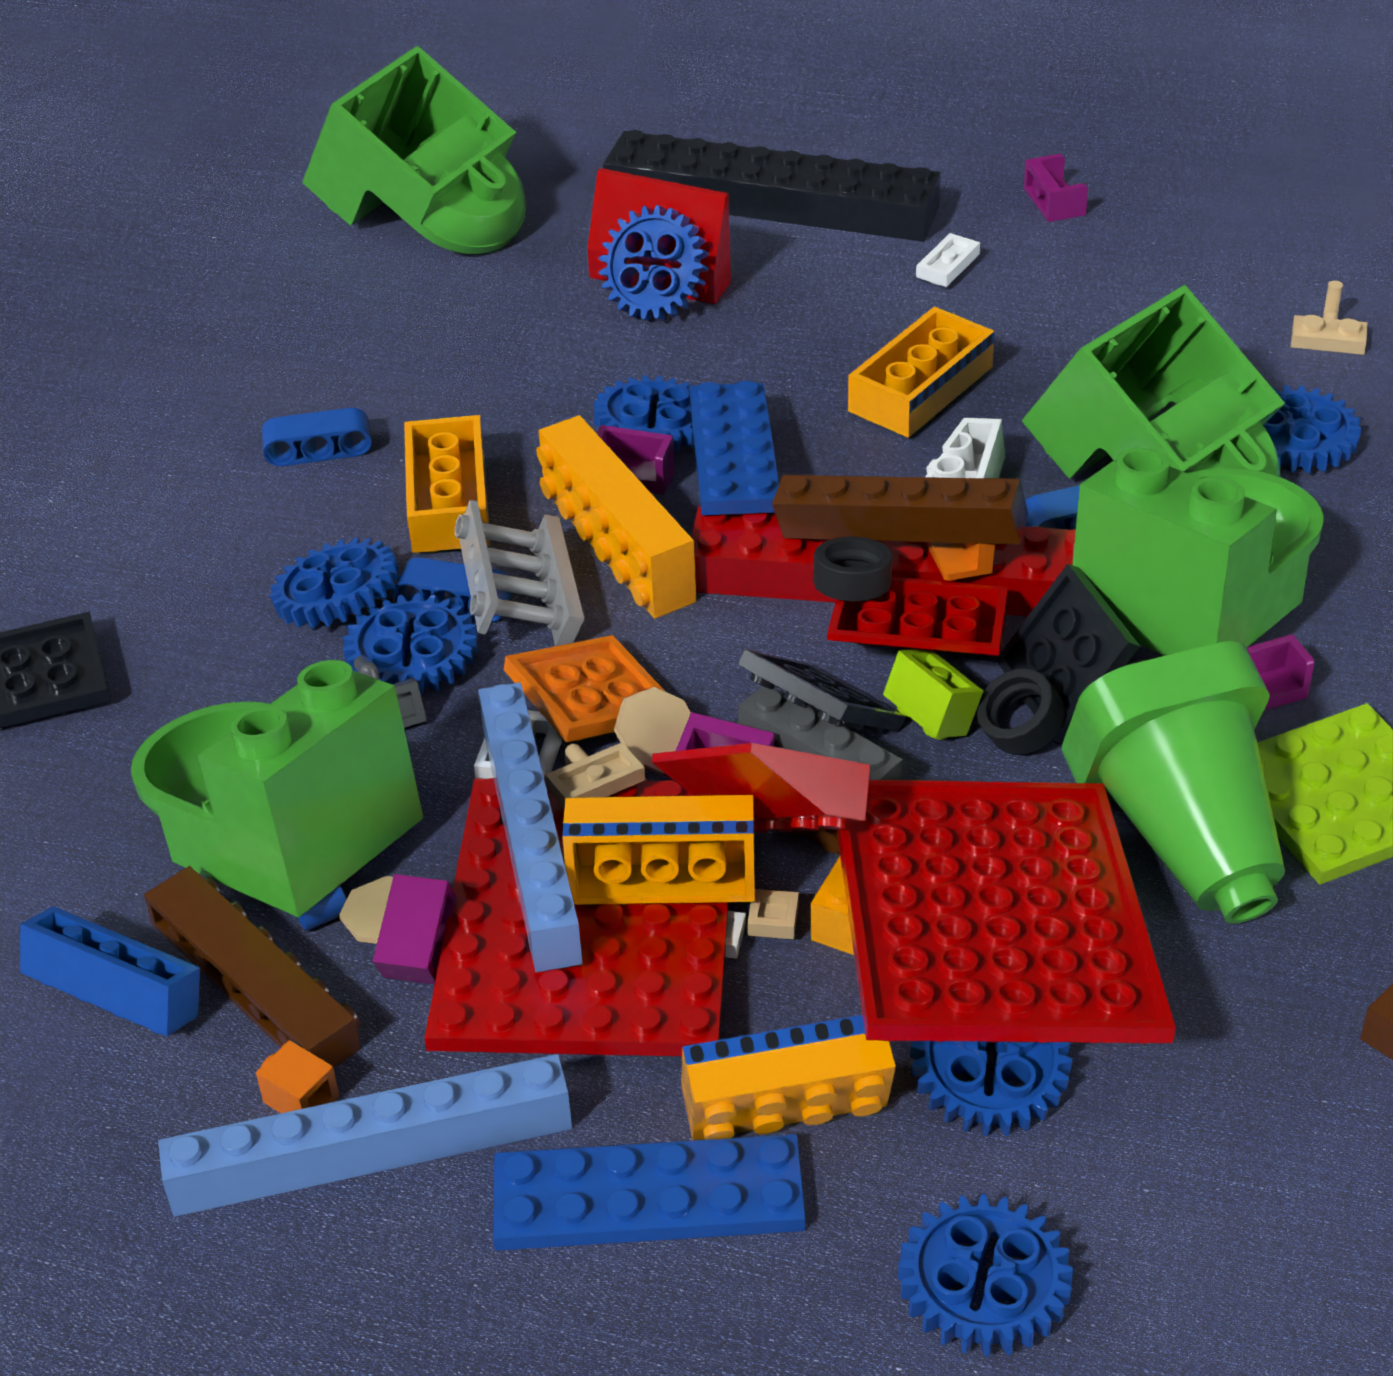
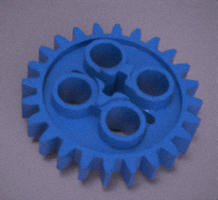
(657, 230)
(631, 408)
(1313, 430)
(334, 582)
(439, 647)
(1036, 1064)
(1034, 1285)

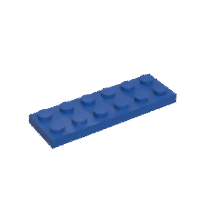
(733, 448)
(647, 1192)

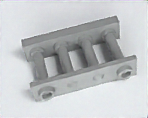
(550, 563)

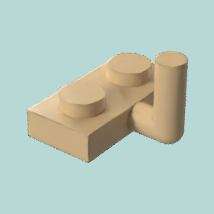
(1329, 332)
(594, 774)

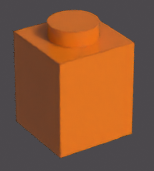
(296, 1079)

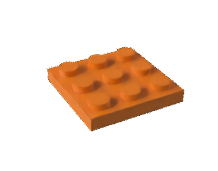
(579, 684)

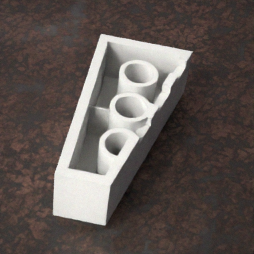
(971, 451)

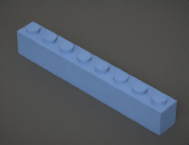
(530, 829)
(364, 1135)

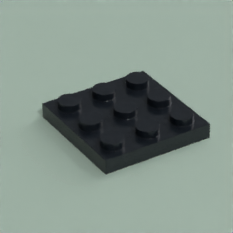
(1070, 641)
(50, 669)
(813, 687)

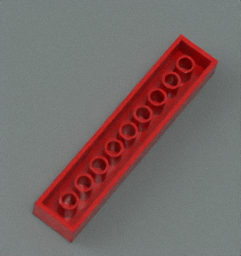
(754, 560)

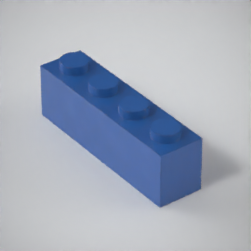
(109, 970)

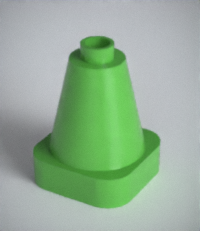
(1187, 770)

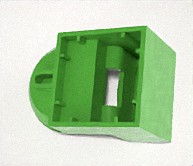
(424, 152)
(1164, 386)
(1194, 551)
(285, 790)

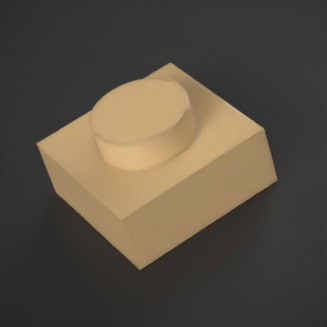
(773, 914)

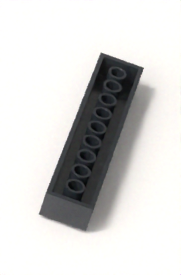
(790, 184)

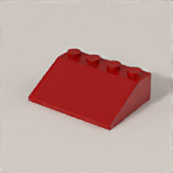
(708, 209)
(926, 617)
(786, 785)

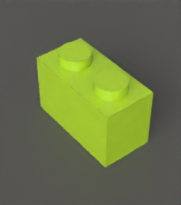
(932, 693)

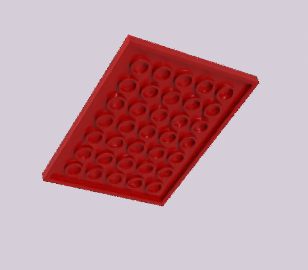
(998, 916)
(644, 977)

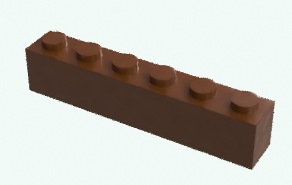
(902, 508)
(251, 968)

